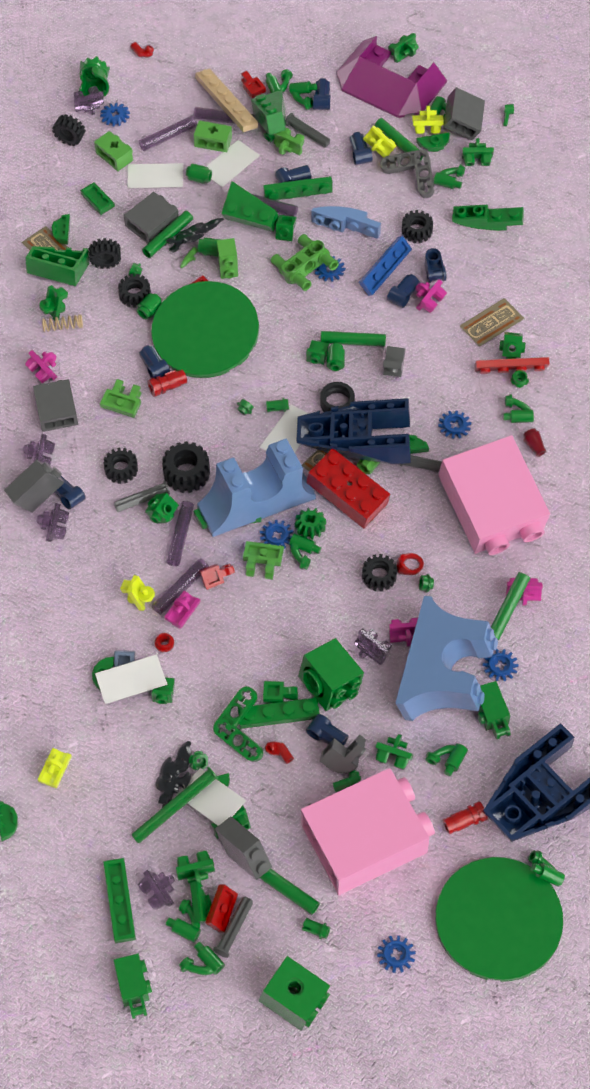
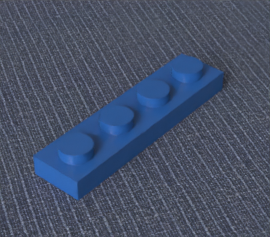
(385, 265)

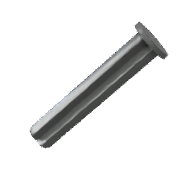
(307, 130)
(424, 463)
(141, 497)
(233, 927)

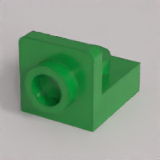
(285, 227)
(317, 352)
(165, 693)

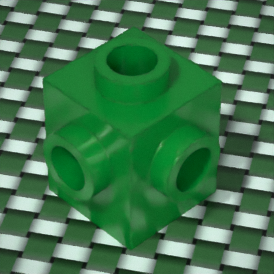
(512, 339)
(161, 508)

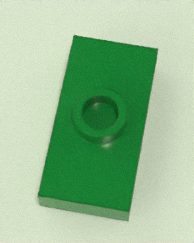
(97, 198)

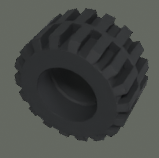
(188, 479)

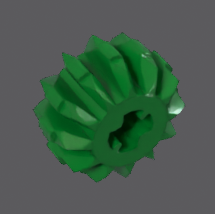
(310, 523)

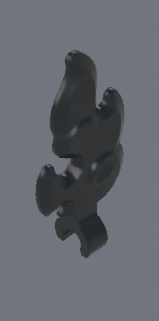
(192, 234)
(168, 780)

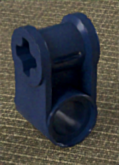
(434, 265)

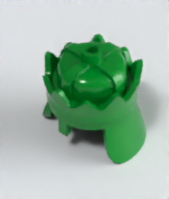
(93, 74)

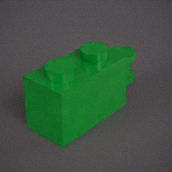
(493, 711)
(132, 983)

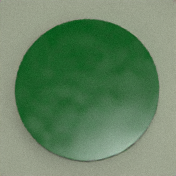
(205, 329)
(499, 919)

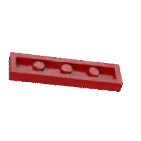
(505, 365)

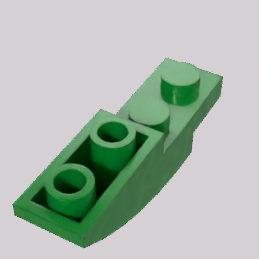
(487, 219)

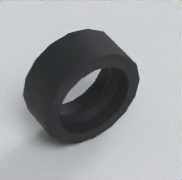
(332, 388)

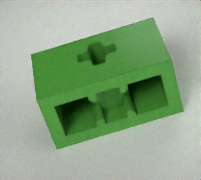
(212, 136)
(113, 150)
(227, 258)

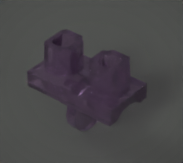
(90, 102)
(37, 451)
(57, 515)
(371, 647)
(151, 882)

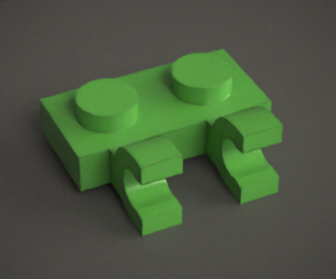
(122, 403)
(264, 554)

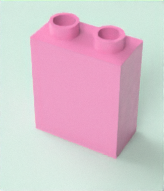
(494, 496)
(366, 830)

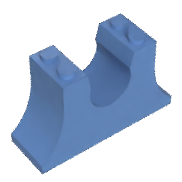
(262, 492)
(435, 647)

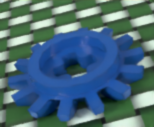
(117, 119)
(322, 271)
(452, 418)
(279, 528)
(505, 659)
(401, 947)

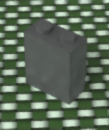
(464, 113)
(150, 217)
(55, 405)
(34, 485)
(243, 847)

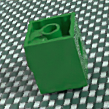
(331, 674)
(296, 1008)

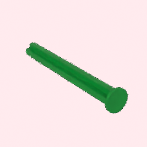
(174, 805)

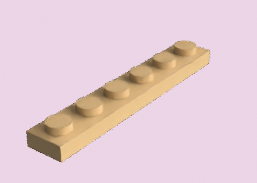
(226, 100)

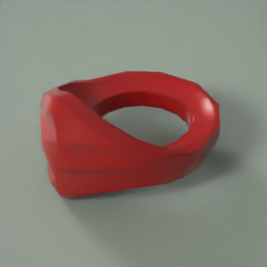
(402, 569)

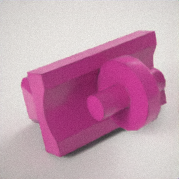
(436, 291)
(47, 360)
(532, 591)
(182, 609)
(402, 631)

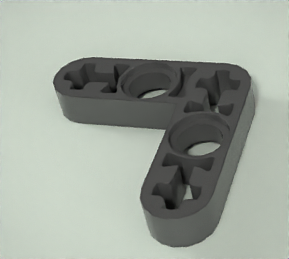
(414, 163)

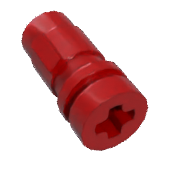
(168, 382)
(465, 818)

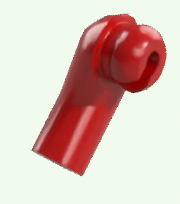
(141, 52)
(279, 749)

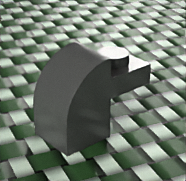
(394, 361)
(343, 759)

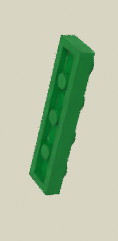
(298, 188)
(280, 713)
(119, 900)

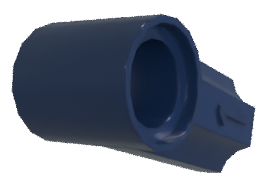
(321, 98)
(361, 152)
(299, 173)
(401, 294)
(153, 362)
(70, 495)
(322, 729)

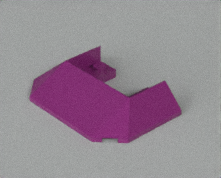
(390, 92)

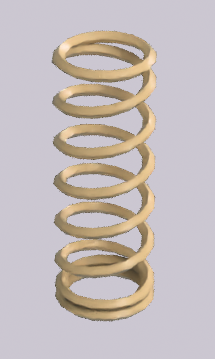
(80, 324)

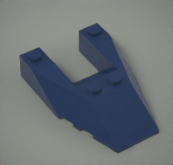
(350, 430)
(532, 792)

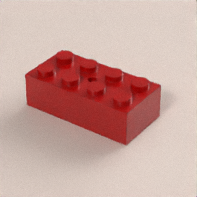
(348, 488)

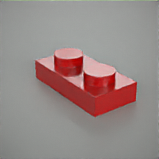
(221, 908)

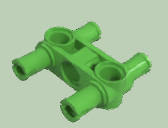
(304, 262)

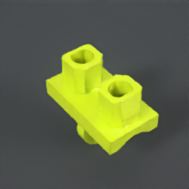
(427, 118)
(379, 142)
(137, 592)
(54, 768)

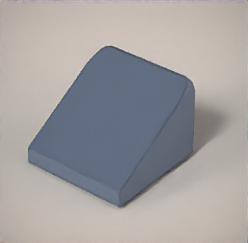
(123, 657)

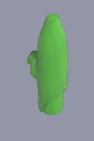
(189, 257)

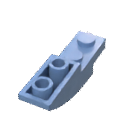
(340, 218)

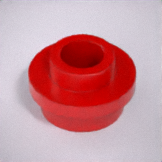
(164, 637)

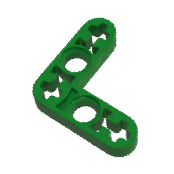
(232, 723)

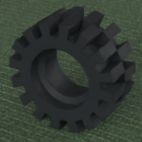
(68, 130)
(417, 234)
(104, 253)
(133, 282)
(120, 456)
(379, 582)

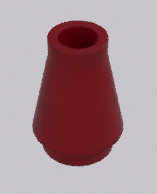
(534, 441)

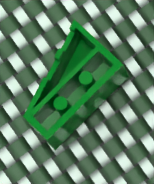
(270, 111)
(248, 210)
(57, 265)

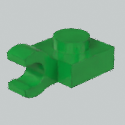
(276, 692)

